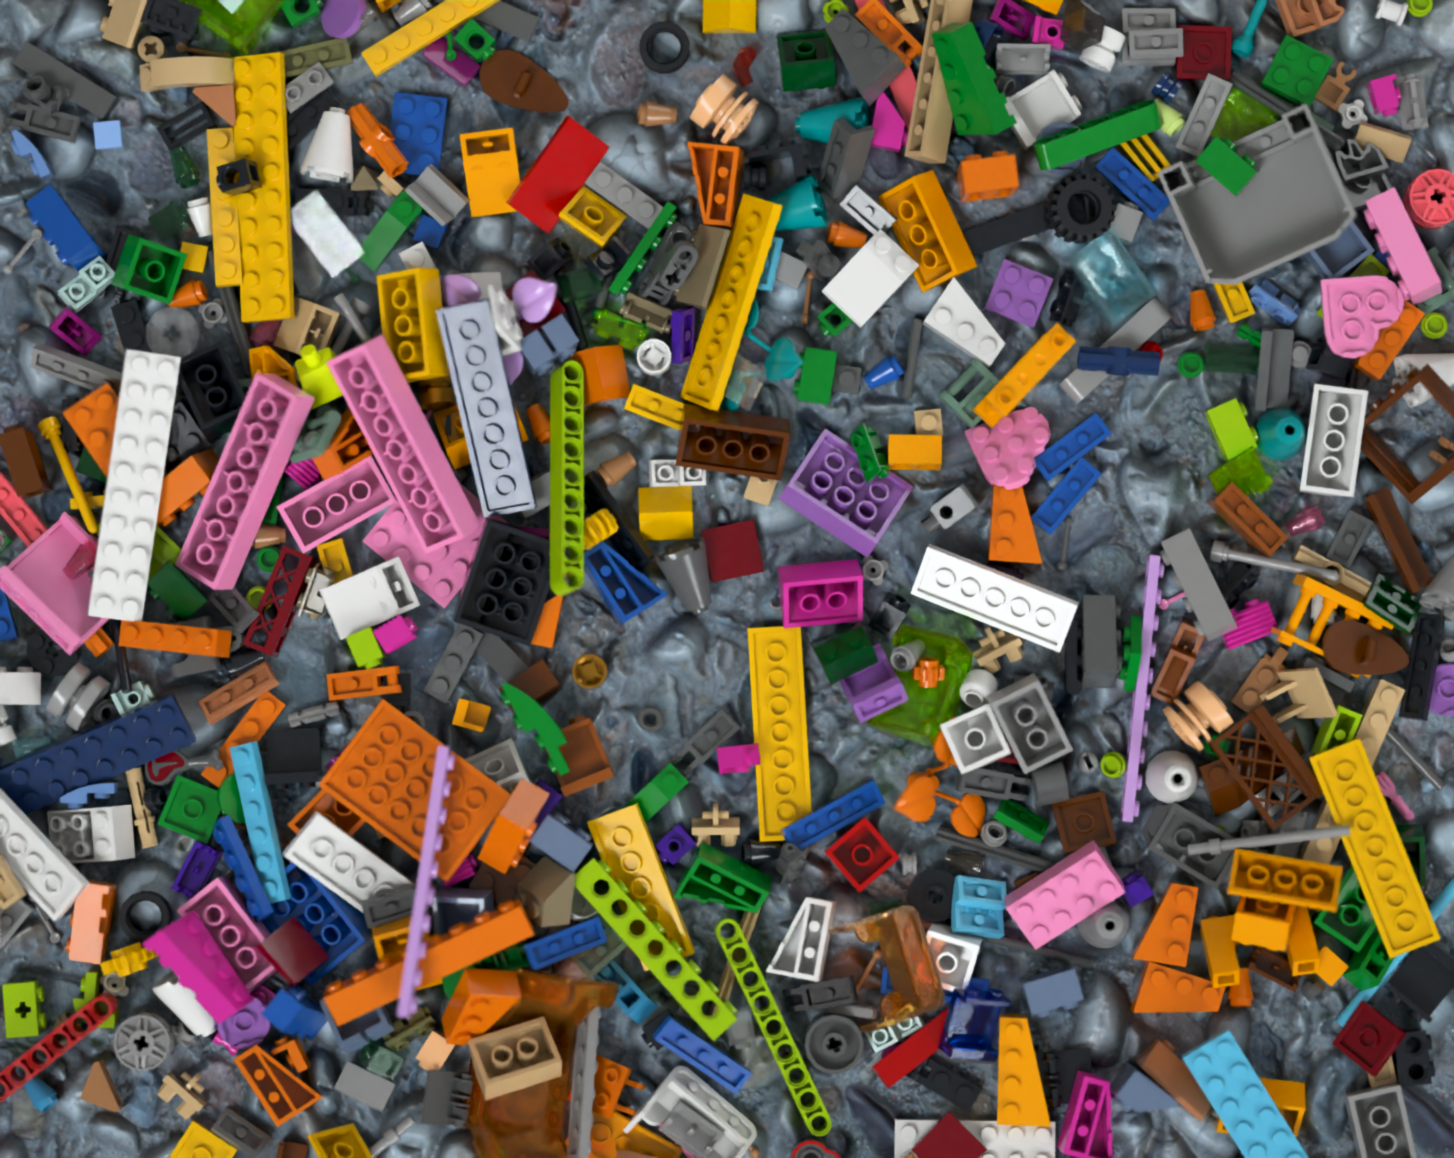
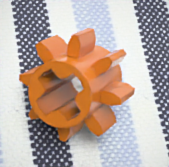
(928, 672)

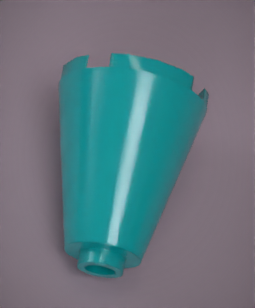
(818, 122)
(801, 206)
(1272, 437)

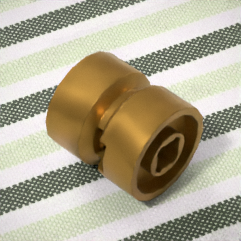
(436, 393)
(589, 671)

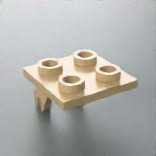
(1306, 692)

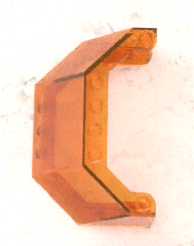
(532, 1118)

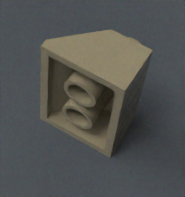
(700, 282)

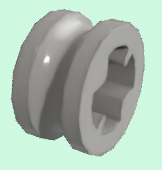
(909, 863)

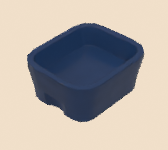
(989, 35)

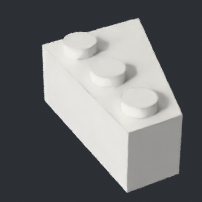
(964, 325)

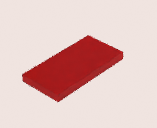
(557, 174)

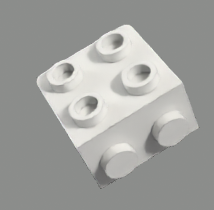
(505, 321)

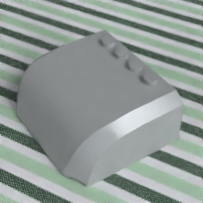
(1279, 215)

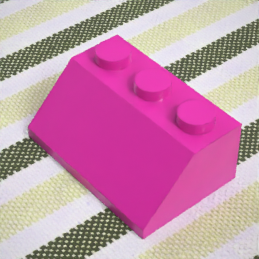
(821, 593)

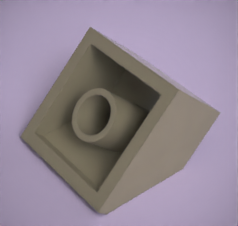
(547, 893)

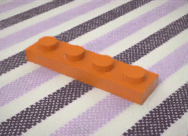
(250, 729)

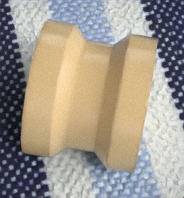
(155, 52)

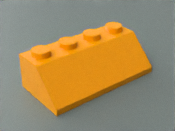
(928, 230)
(1285, 880)

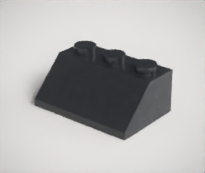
(212, 390)

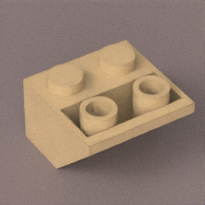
(311, 326)

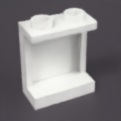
(1040, 105)

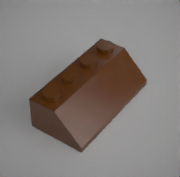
(732, 442)

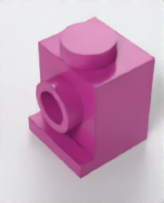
(1040, 34)
(1384, 95)
(737, 758)

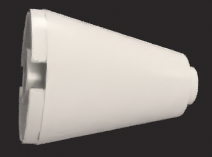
(330, 148)
(183, 1005)

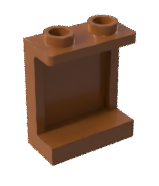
(584, 757)

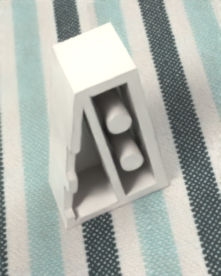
(20, 687)
(807, 941)

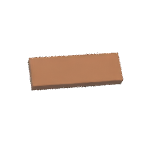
(238, 692)

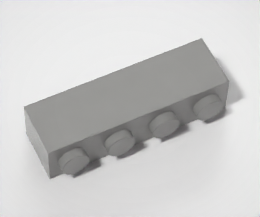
(1198, 584)

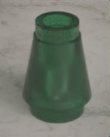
(184, 169)

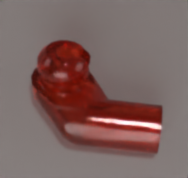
(742, 64)

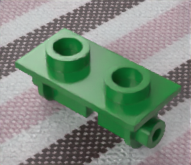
(865, 443)

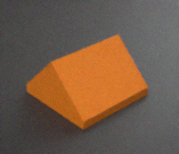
(603, 373)

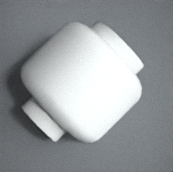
(977, 686)

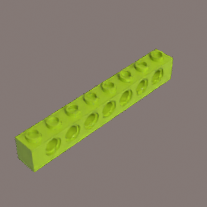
(712, 1025)

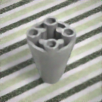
(1440, 592)

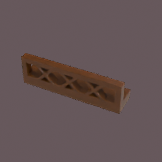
(1397, 540)

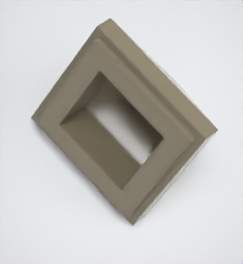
(365, 179)

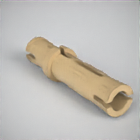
(144, 819)

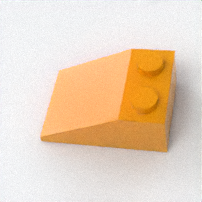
(1263, 923)

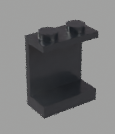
(1422, 981)

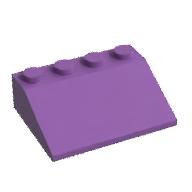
(837, 498)

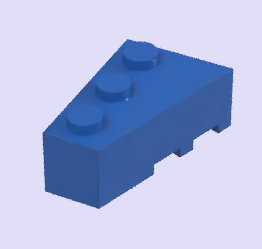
(63, 228)
(619, 583)
(295, 1011)

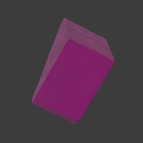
(1013, 18)
(75, 331)

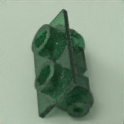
(1230, 359)

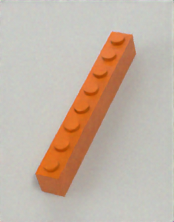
(443, 956)

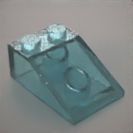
(1111, 278)

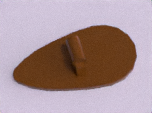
(521, 83)
(1361, 650)

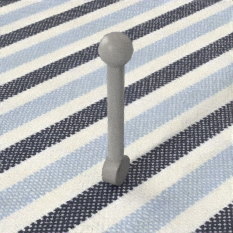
(36, 235)
(55, 937)

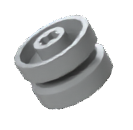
(78, 696)

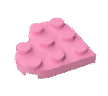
(1356, 311)
(1010, 447)

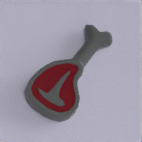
(165, 768)

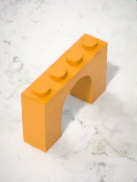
(1221, 955)

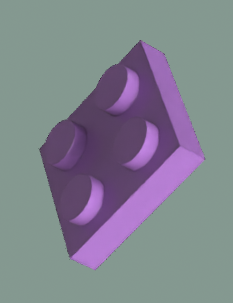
(1018, 293)

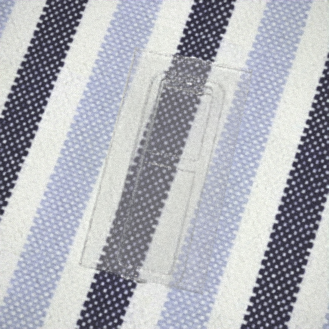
(325, 233)
(744, 382)

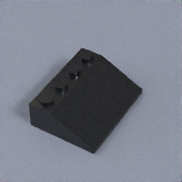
(505, 582)

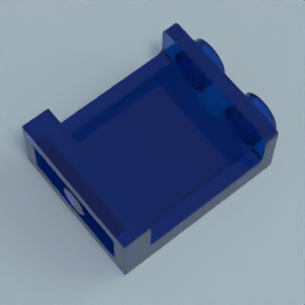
(972, 1024)

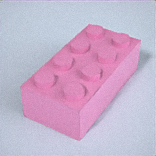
(1405, 250)
(337, 504)
(1064, 894)
(233, 930)

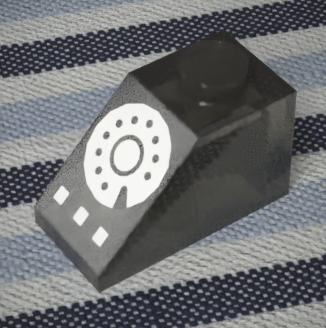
(1081, 25)

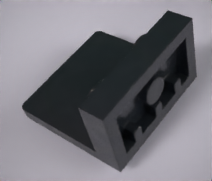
(172, 17)

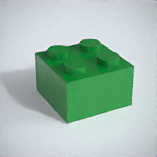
(1296, 72)
(149, 269)

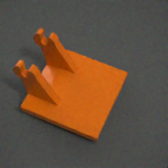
(608, 1086)

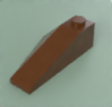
(1221, 787)

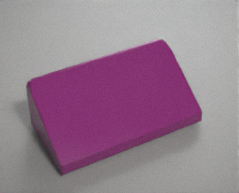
(460, 70)

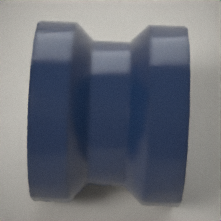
(1166, 87)

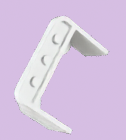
(686, 1087)

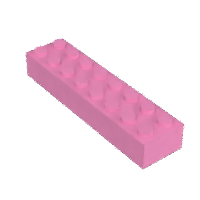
(403, 444)
(244, 481)

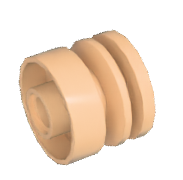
(720, 107)
(1198, 715)

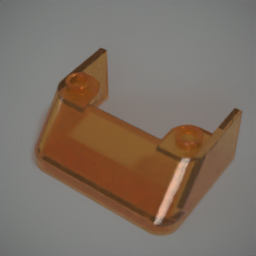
(907, 961)

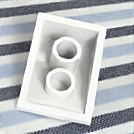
(870, 278)

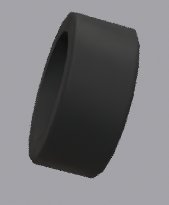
(679, 33)
(124, 915)

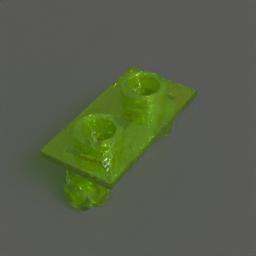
(627, 335)

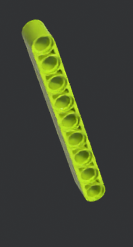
(560, 487)
(781, 1036)

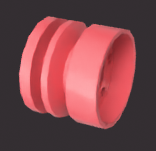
(1418, 203)

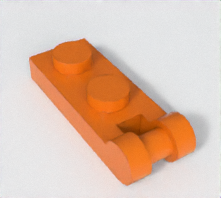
(888, 30)
(362, 683)

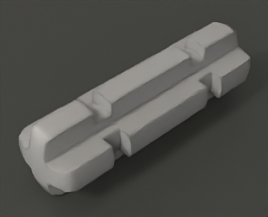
(314, 714)

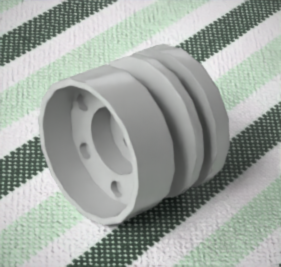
(157, 1033)

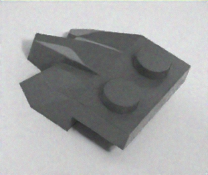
(1362, 172)

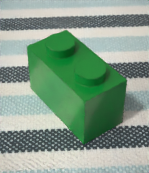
(1227, 165)
(816, 376)

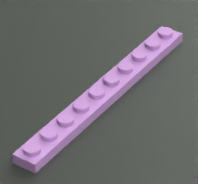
(1140, 699)
(424, 893)

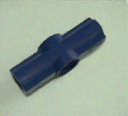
(1118, 361)

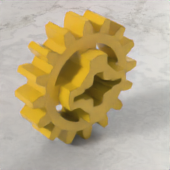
(128, 960)

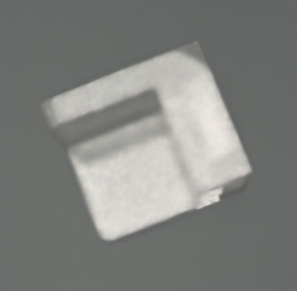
(366, 706)

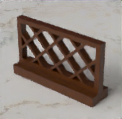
(1280, 749)

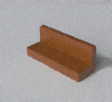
(1247, 520)

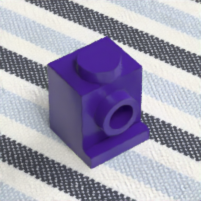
(680, 836)
(1135, 889)

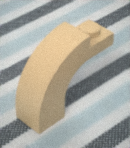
(186, 72)

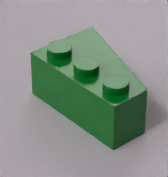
(722, 880)

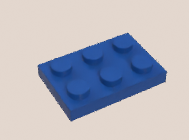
(419, 130)

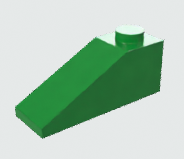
(391, 230)
(659, 791)
(1370, 964)

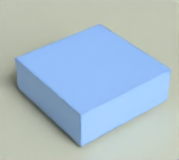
(108, 135)

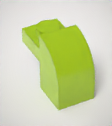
(90, 986)

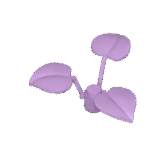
(531, 296)

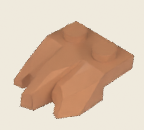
(1308, 15)

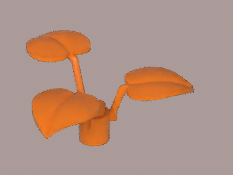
(918, 799)

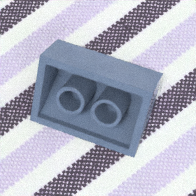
(1138, 1092)

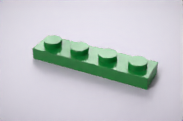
(650, 241)

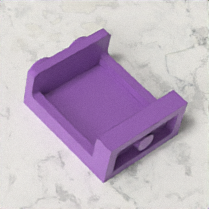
(874, 688)

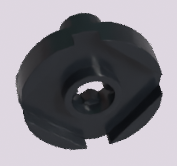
(47, 663)
(920, 900)

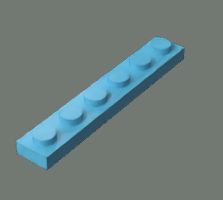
(260, 821)

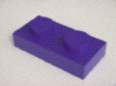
(683, 334)

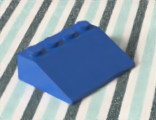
(324, 915)

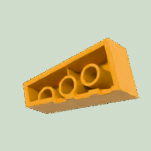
(1019, 1080)

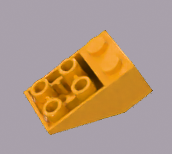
(490, 170)
(393, 938)

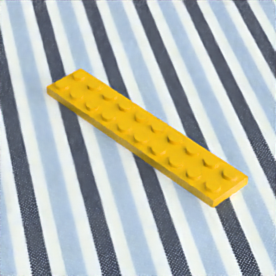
(264, 212)

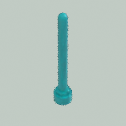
(1243, 45)

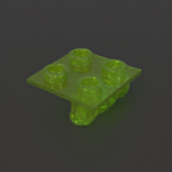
(1241, 117)
(1244, 471)

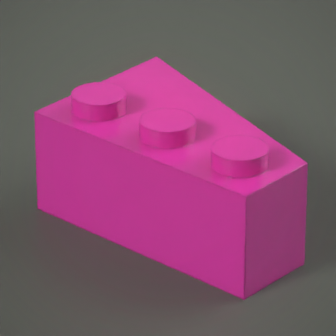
(1088, 1118)

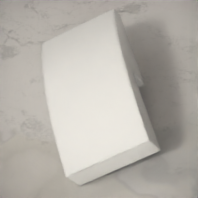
(666, 474)

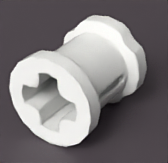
(1391, 11)

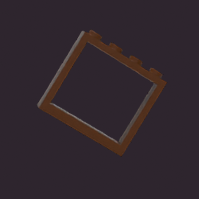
(1384, 458)

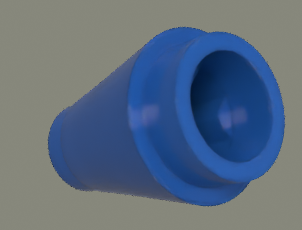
(885, 371)

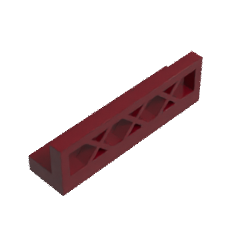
(288, 608)

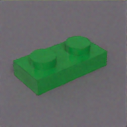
(1021, 820)

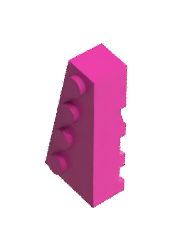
(201, 966)

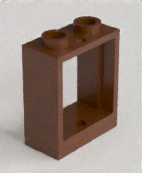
(24, 461)

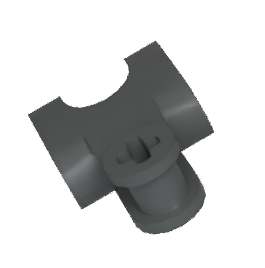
(669, 265)
(201, 663)

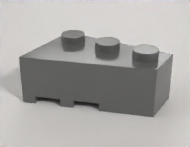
(1100, 641)

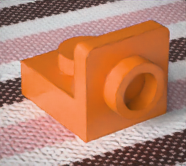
(296, 1055)

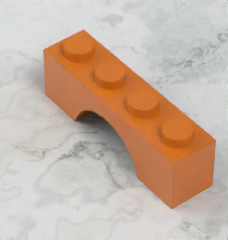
(175, 638)

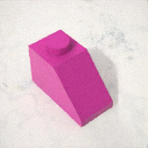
(888, 126)

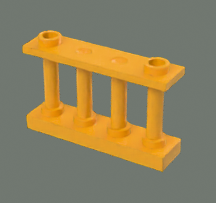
(1024, 375)
(1331, 600)

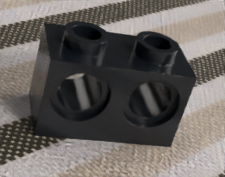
(1404, 1059)

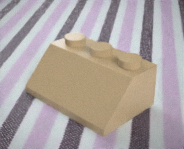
(123, 22)
(515, 1058)

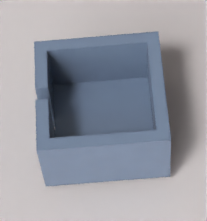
(1341, 254)
(547, 347)
(562, 841)
(459, 906)
(1051, 990)
(356, 1032)

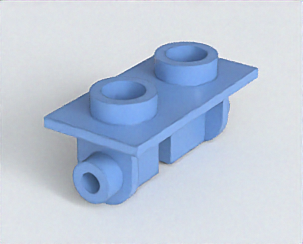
(1282, 310)

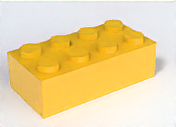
(411, 323)

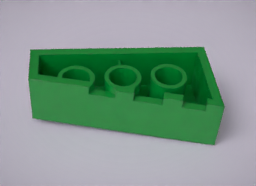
(970, 82)

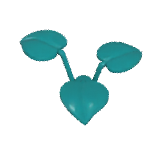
(779, 364)

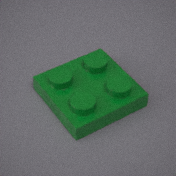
(191, 809)

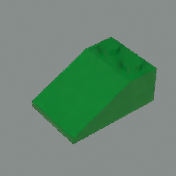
(1353, 919)

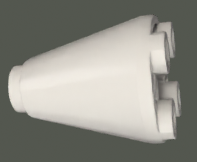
(1441, 363)
(1161, 772)

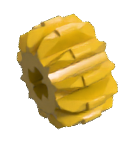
(598, 528)

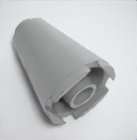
(1093, 927)

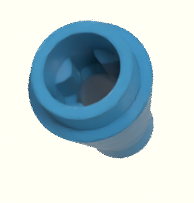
(40, 1094)

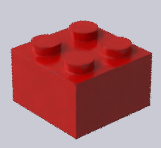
(861, 854)

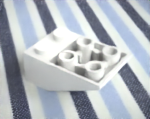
(369, 598)
(93, 833)

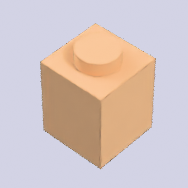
(434, 1051)

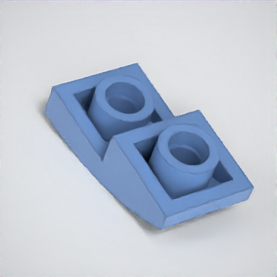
(26, 149)
(82, 796)

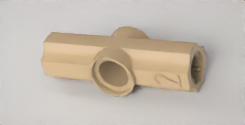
(1347, 583)

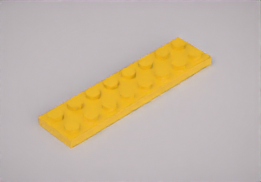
(731, 302)
(779, 728)
(1375, 848)

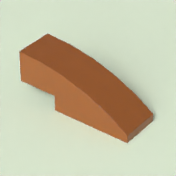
(1177, 662)

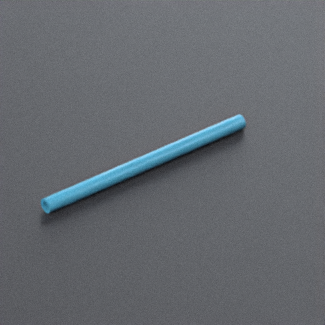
(1435, 909)

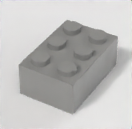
(1029, 723)
(1380, 1122)

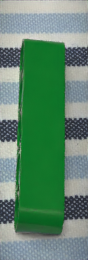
(1097, 135)

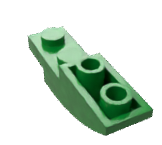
(531, 716)

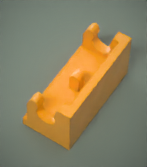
(914, 452)

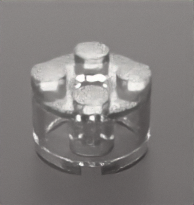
(164, 322)

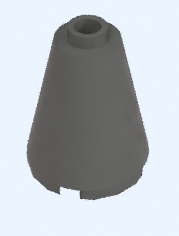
(687, 573)

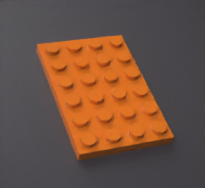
(389, 780)

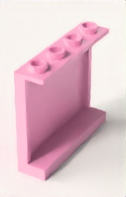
(46, 593)

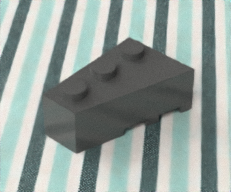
(864, 55)

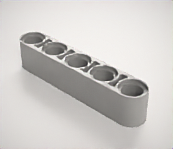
(1130, 335)

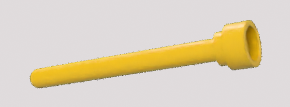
(50, 429)

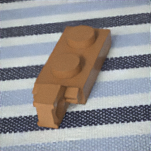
(1260, 679)

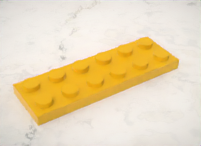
(631, 855)

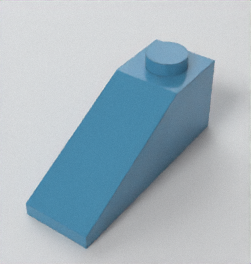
(630, 994)

